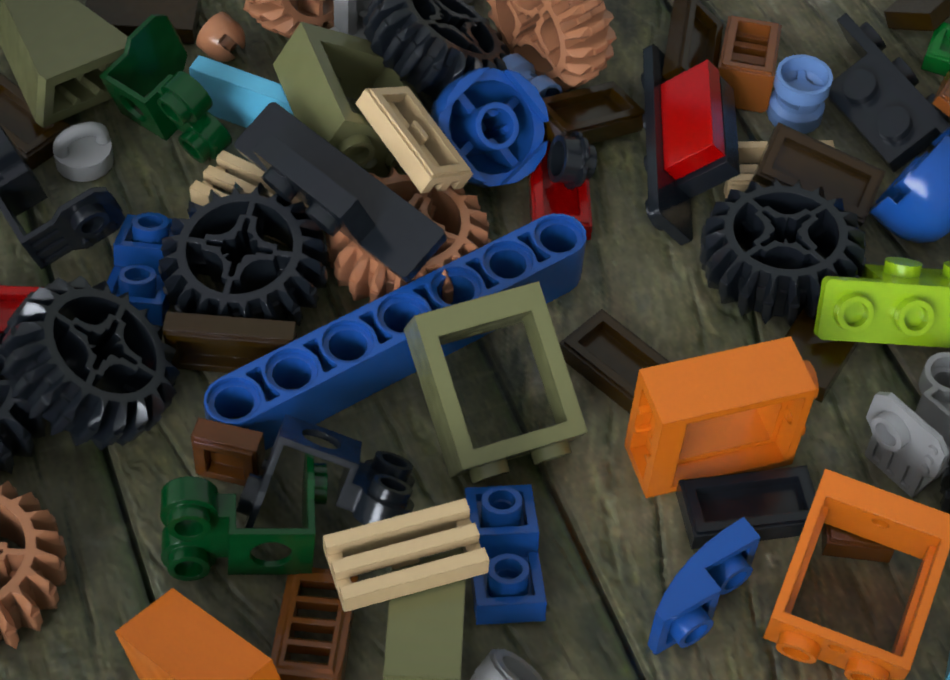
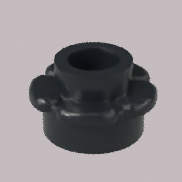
(571, 160)

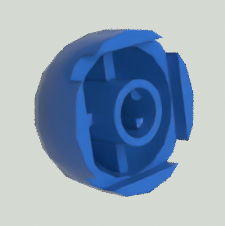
(494, 124)
(919, 198)

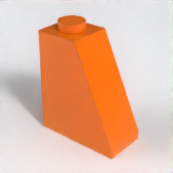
(186, 643)

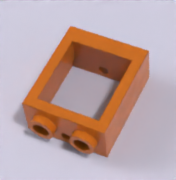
(719, 414)
(884, 520)

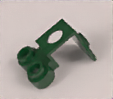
(176, 101)
(203, 528)

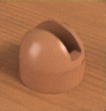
(220, 37)

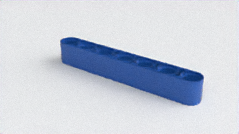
(369, 347)

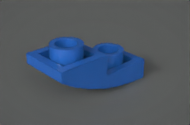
(137, 262)
(510, 533)
(693, 594)

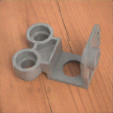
(911, 444)

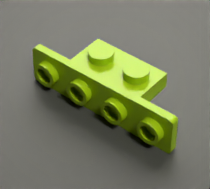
(887, 305)

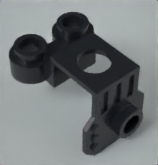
(74, 225)
(368, 489)

